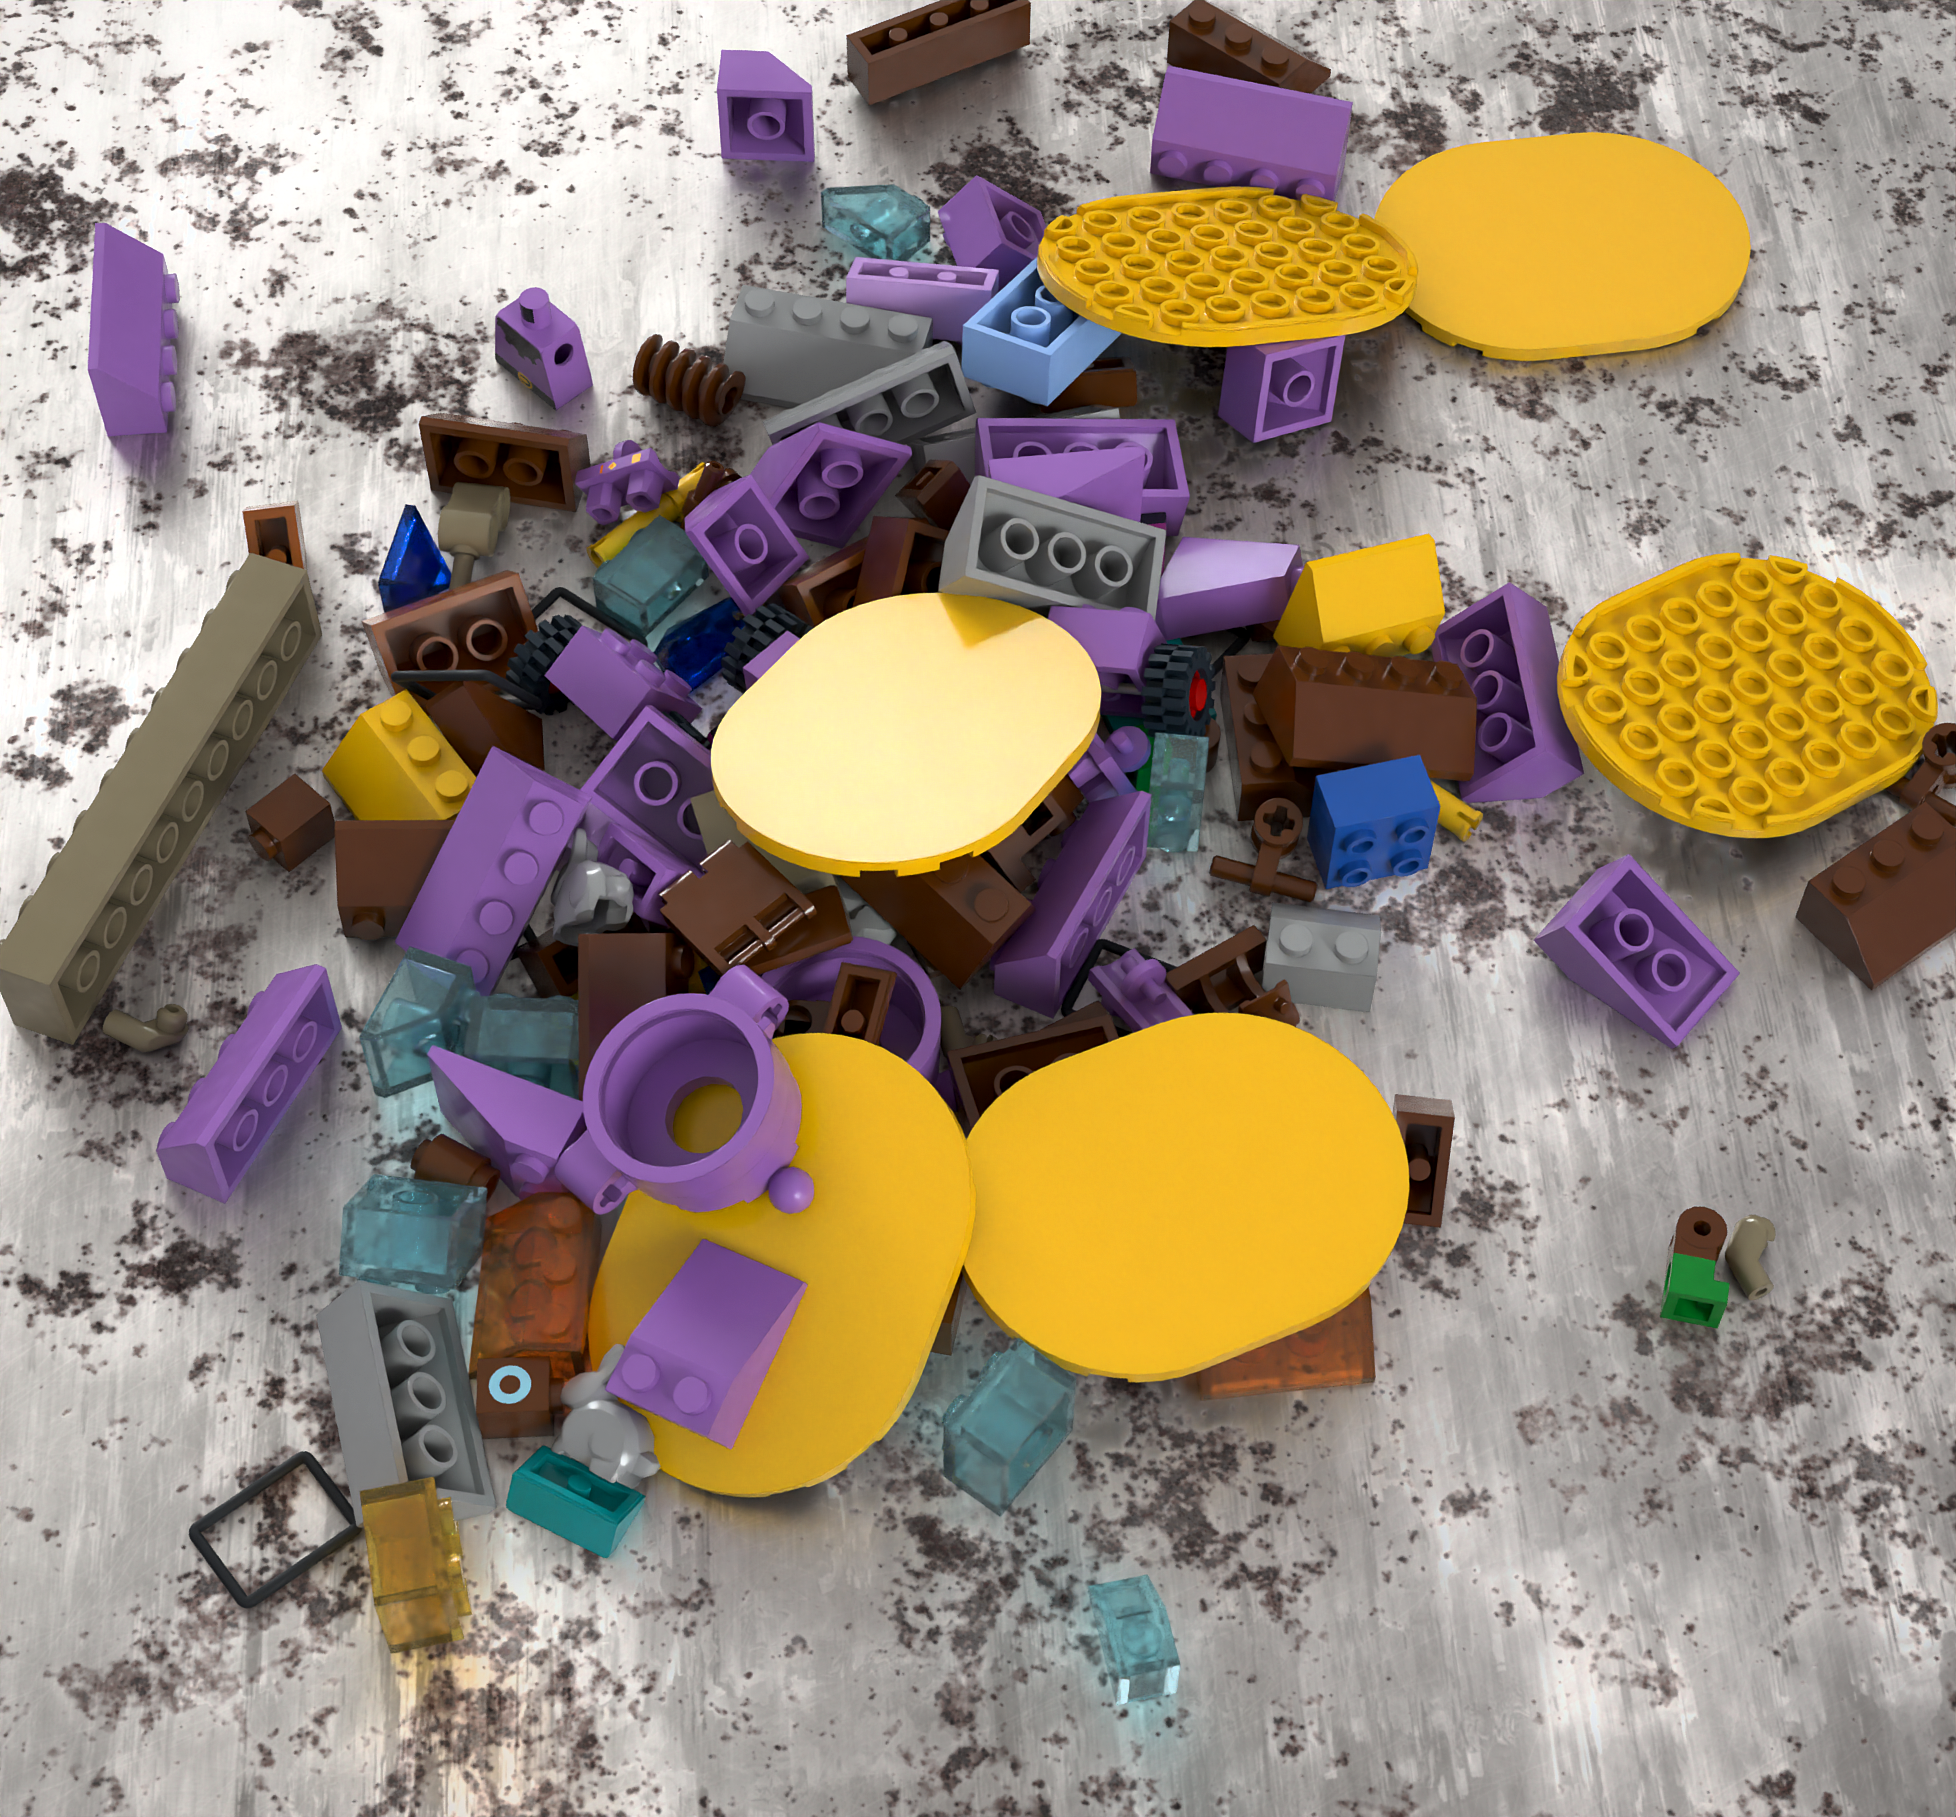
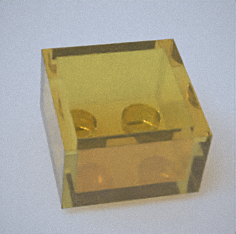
(415, 1564)

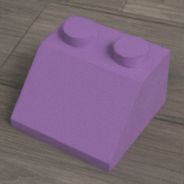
(763, 109)
(991, 229)
(1280, 386)
(744, 542)

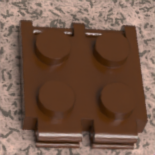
(733, 907)

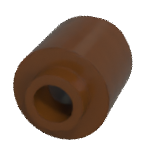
(454, 1163)

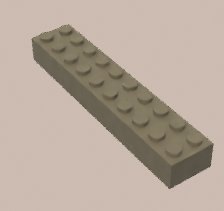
(157, 799)

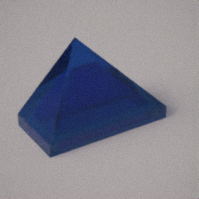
(413, 564)
(698, 643)

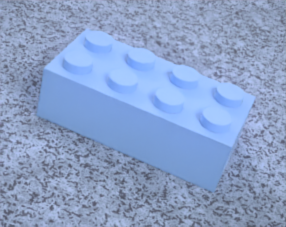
(1030, 341)

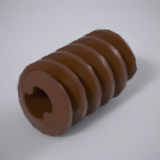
(685, 382)

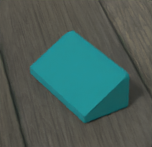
(573, 1501)

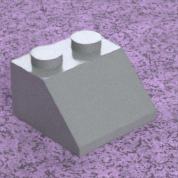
(1323, 955)

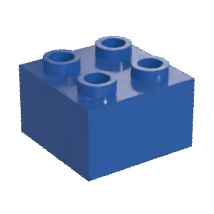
(1372, 822)

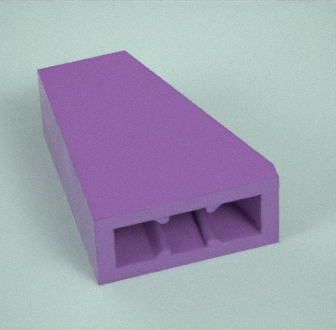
(1225, 585)

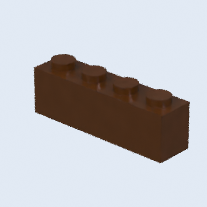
(933, 44)

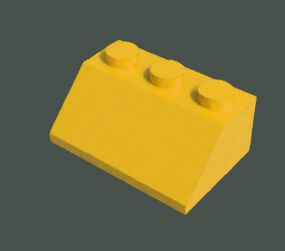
(1367, 601)
(398, 766)

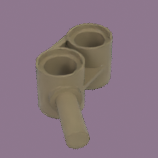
(471, 526)

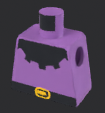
(542, 348)

